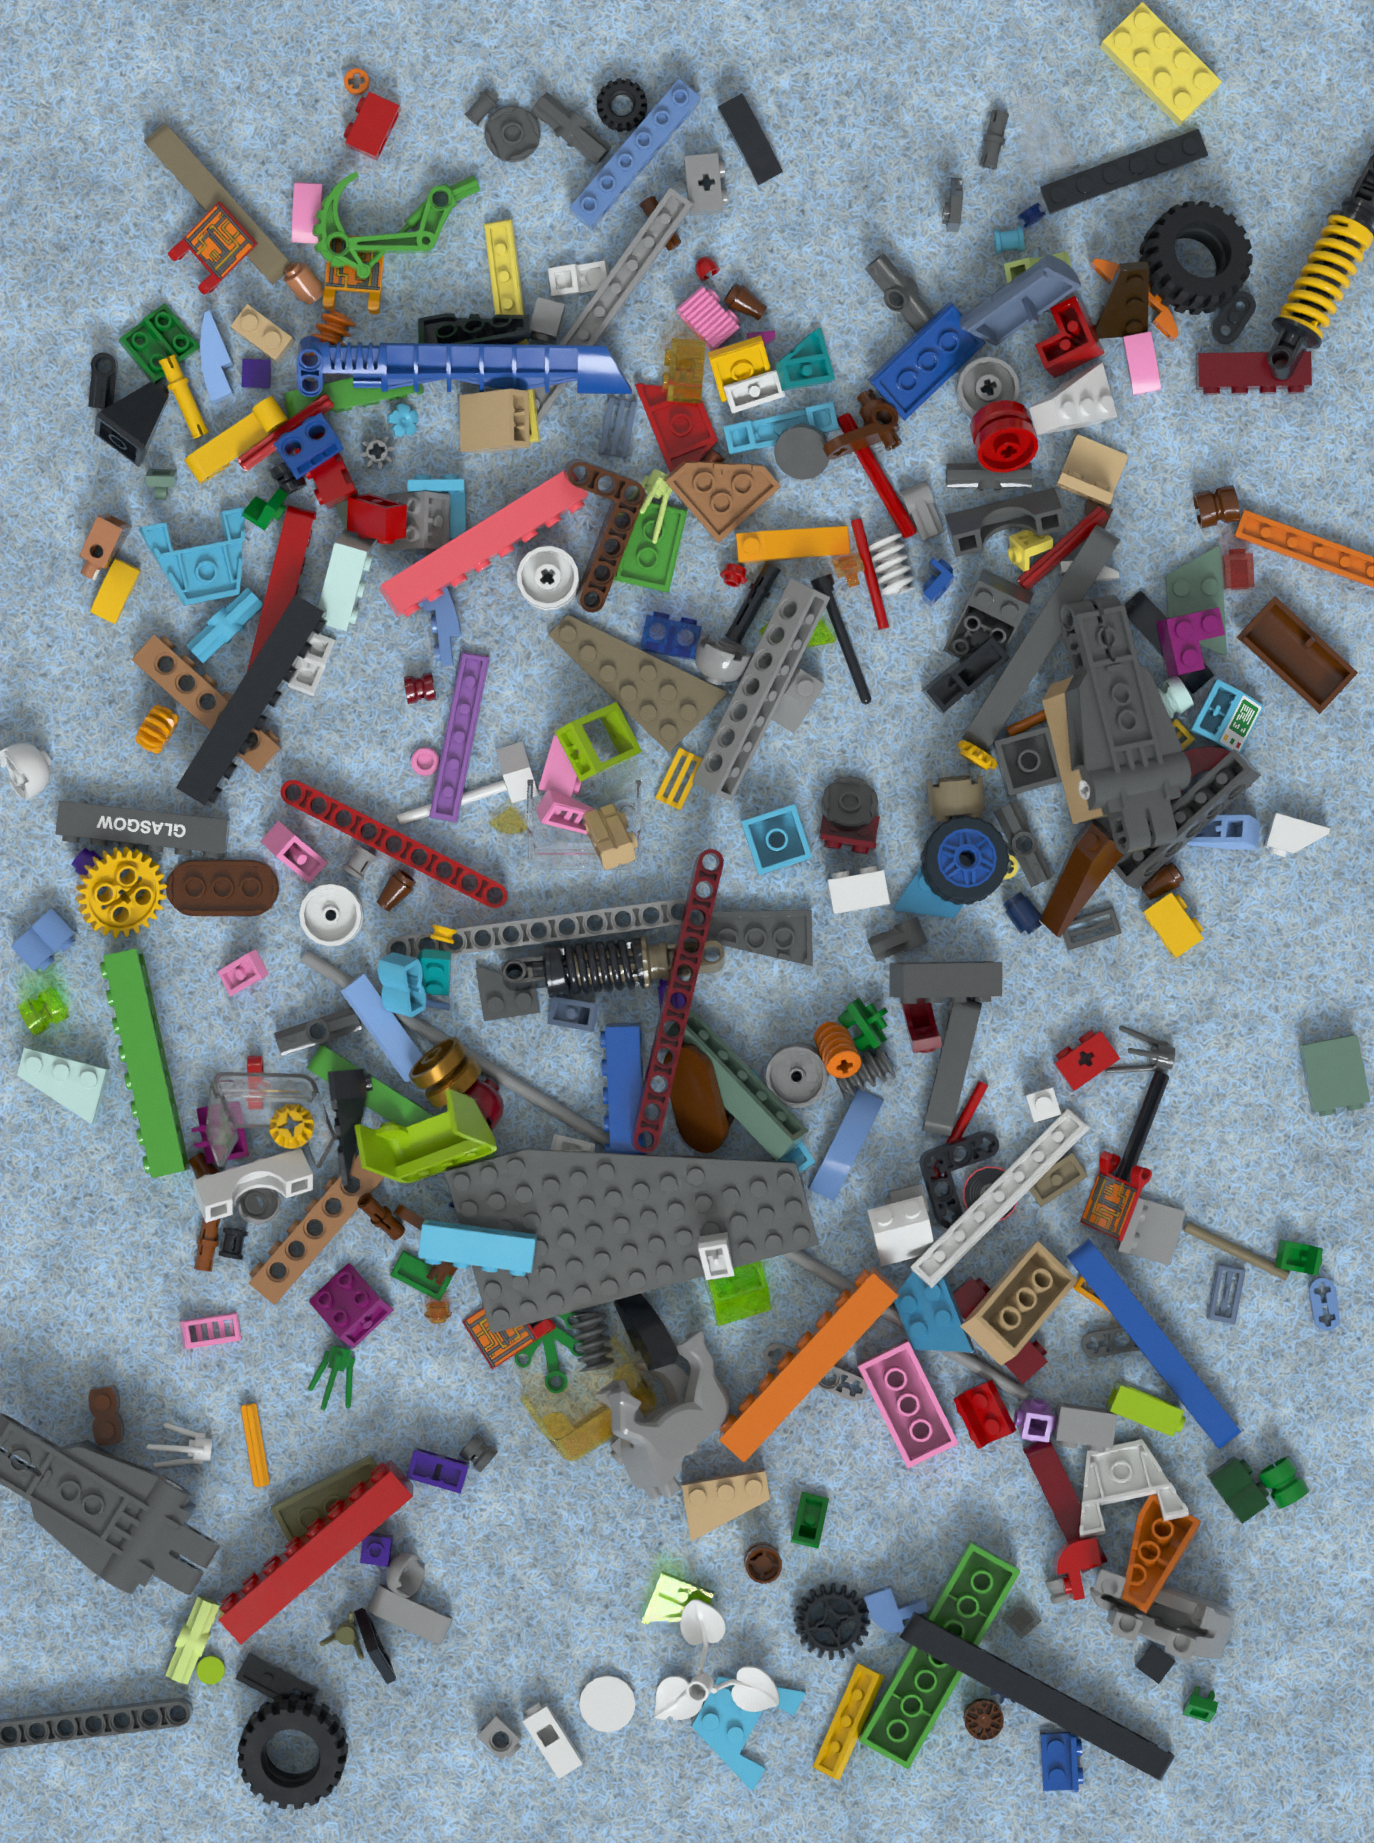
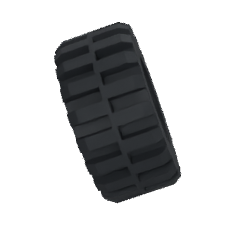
(1219, 235)
(284, 1786)

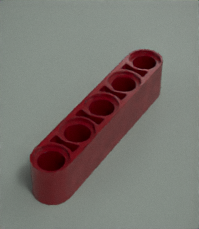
(1057, 1490)

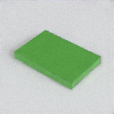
(650, 563)

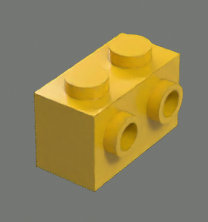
(1173, 924)

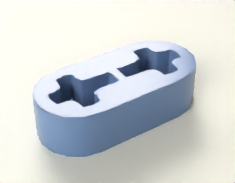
(1331, 1302)

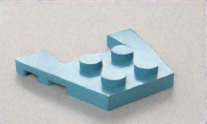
(205, 570)
(727, 1728)

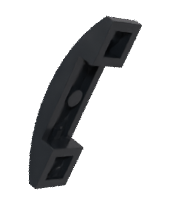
(1143, 616)

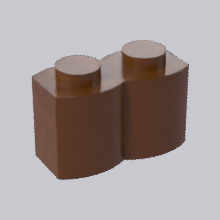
(108, 1423)

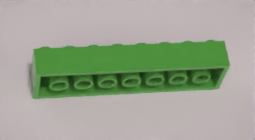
(146, 1062)
(925, 1683)

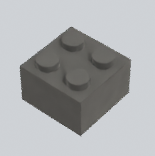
(1027, 761)

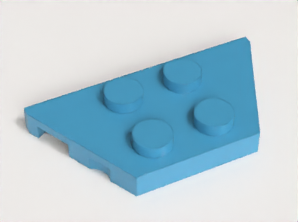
(921, 900)
(932, 1316)

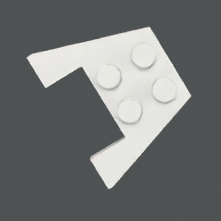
(1122, 1475)

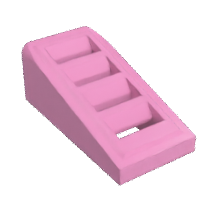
(551, 807)
(186, 1337)

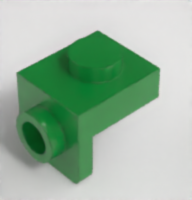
(264, 513)
(1299, 1257)

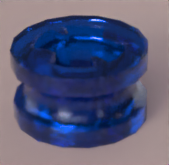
(1031, 215)

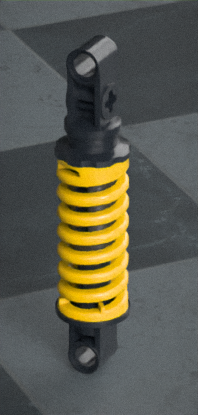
(1340, 244)

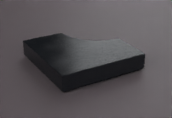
(374, 1646)

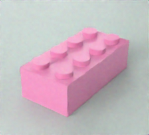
(907, 1403)

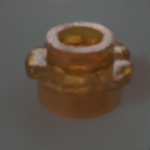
(438, 1312)

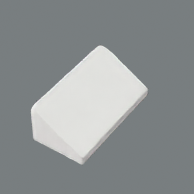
(753, 391)

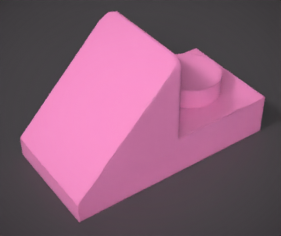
(243, 972)

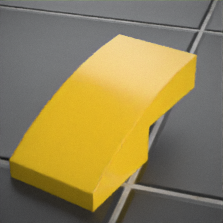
(115, 590)

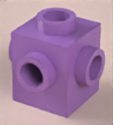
(1035, 1420)

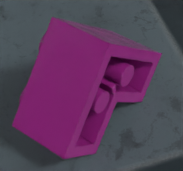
(1181, 639)

